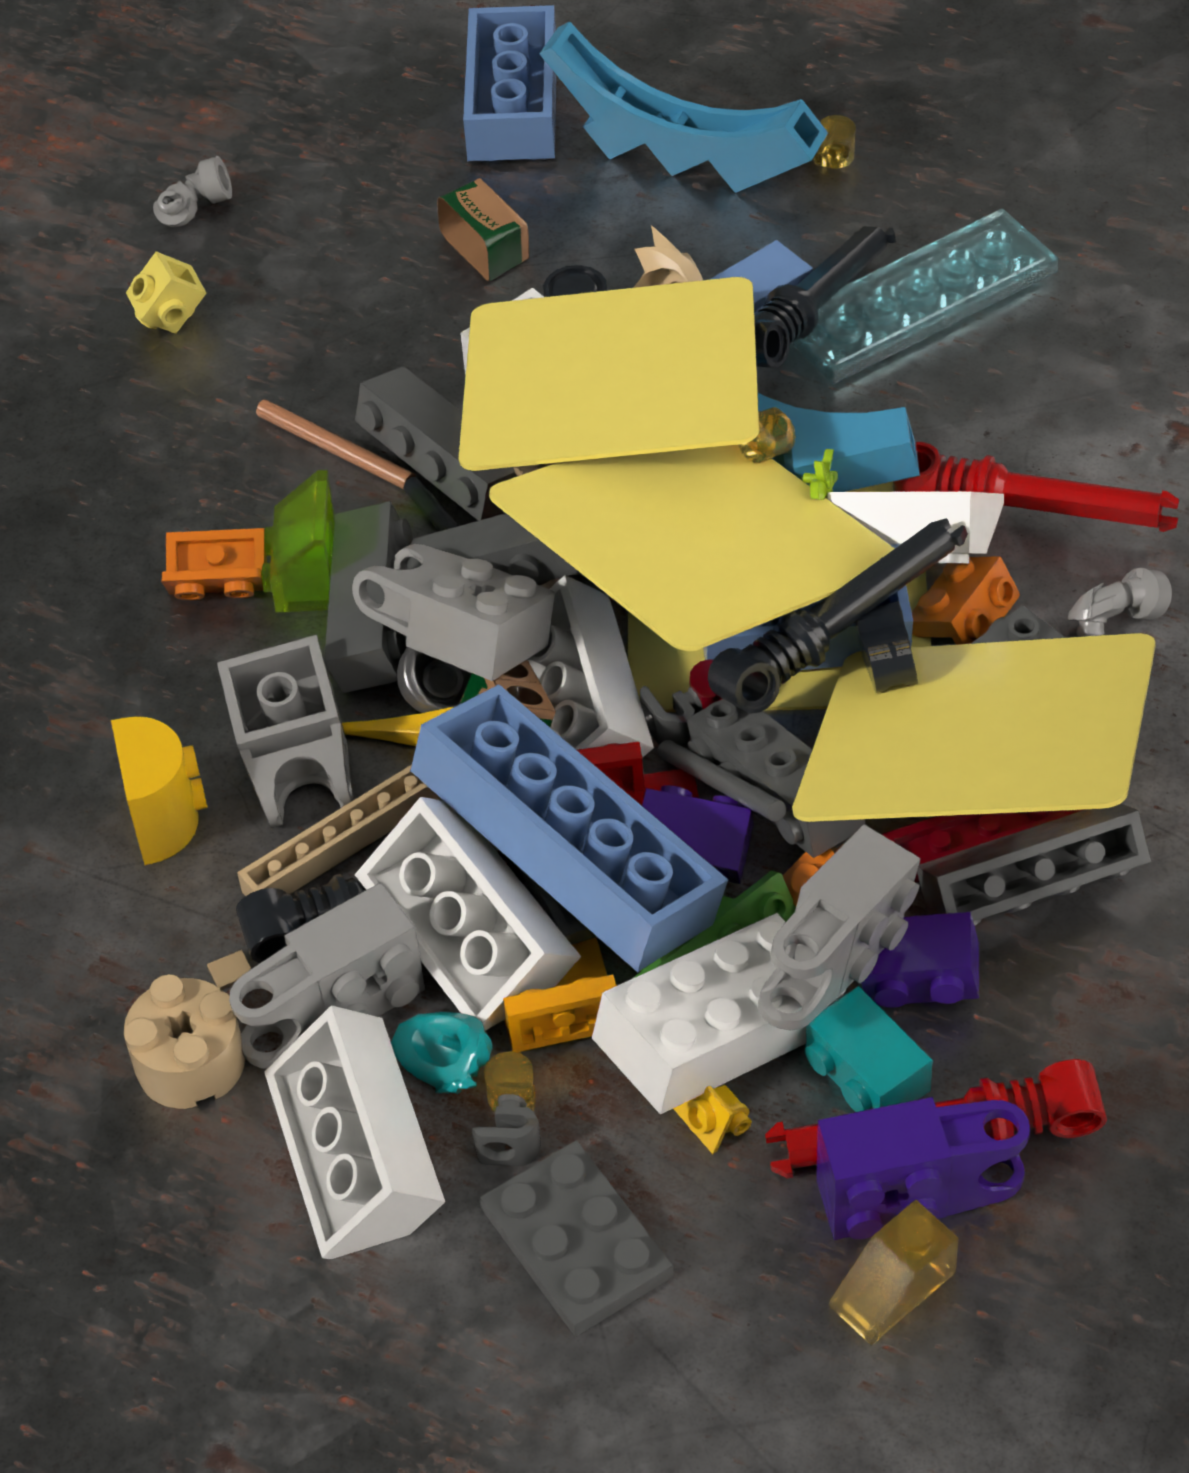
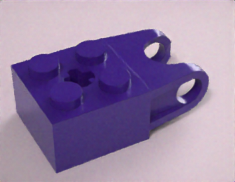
(911, 1151)

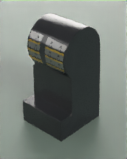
(886, 647)

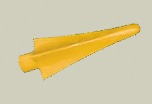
(397, 729)

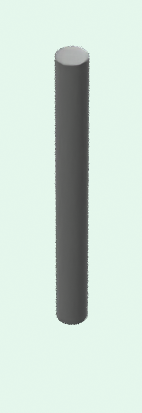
(722, 780)

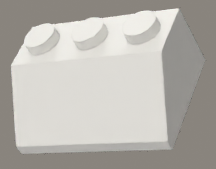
(903, 514)

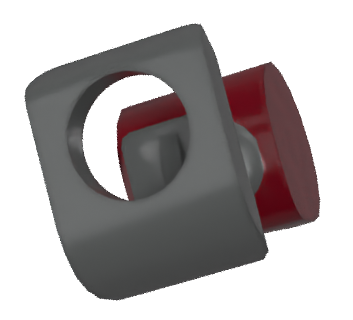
(675, 727)

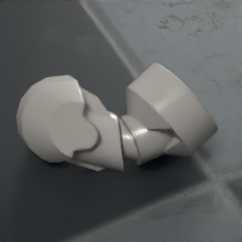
(179, 201)
(1140, 595)

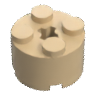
(184, 1041)

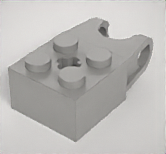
(460, 609)
(287, 723)
(840, 926)
(348, 958)

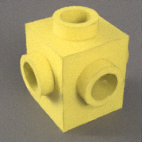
(165, 293)

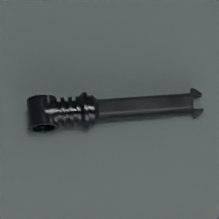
(793, 310)
(801, 638)
(273, 913)

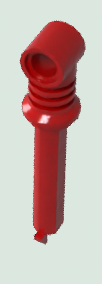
(1038, 492)
(1063, 1100)

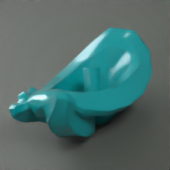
(443, 1049)

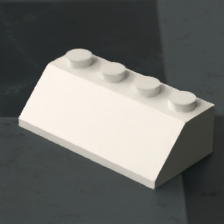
(589, 672)
(469, 911)
(353, 1134)

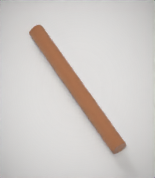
(333, 443)

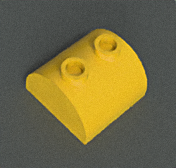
(158, 785)

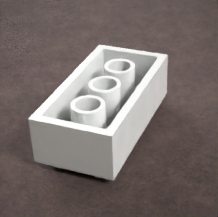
(697, 1018)

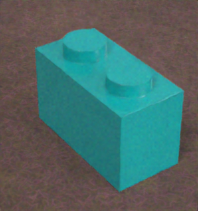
(867, 1054)

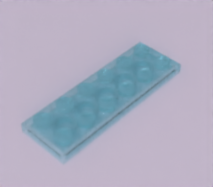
(925, 294)

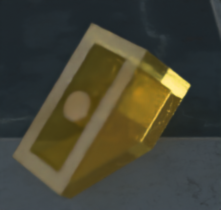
(896, 1272)

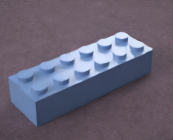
(568, 826)

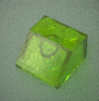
(301, 547)

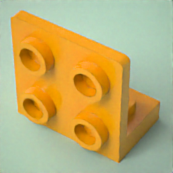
(560, 1012)

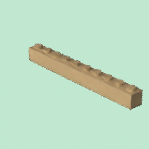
(336, 836)

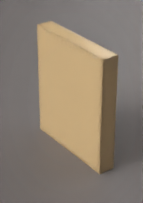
(228, 969)

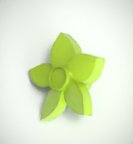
(823, 479)

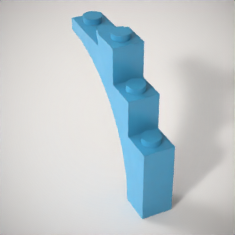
(680, 133)
(866, 446)

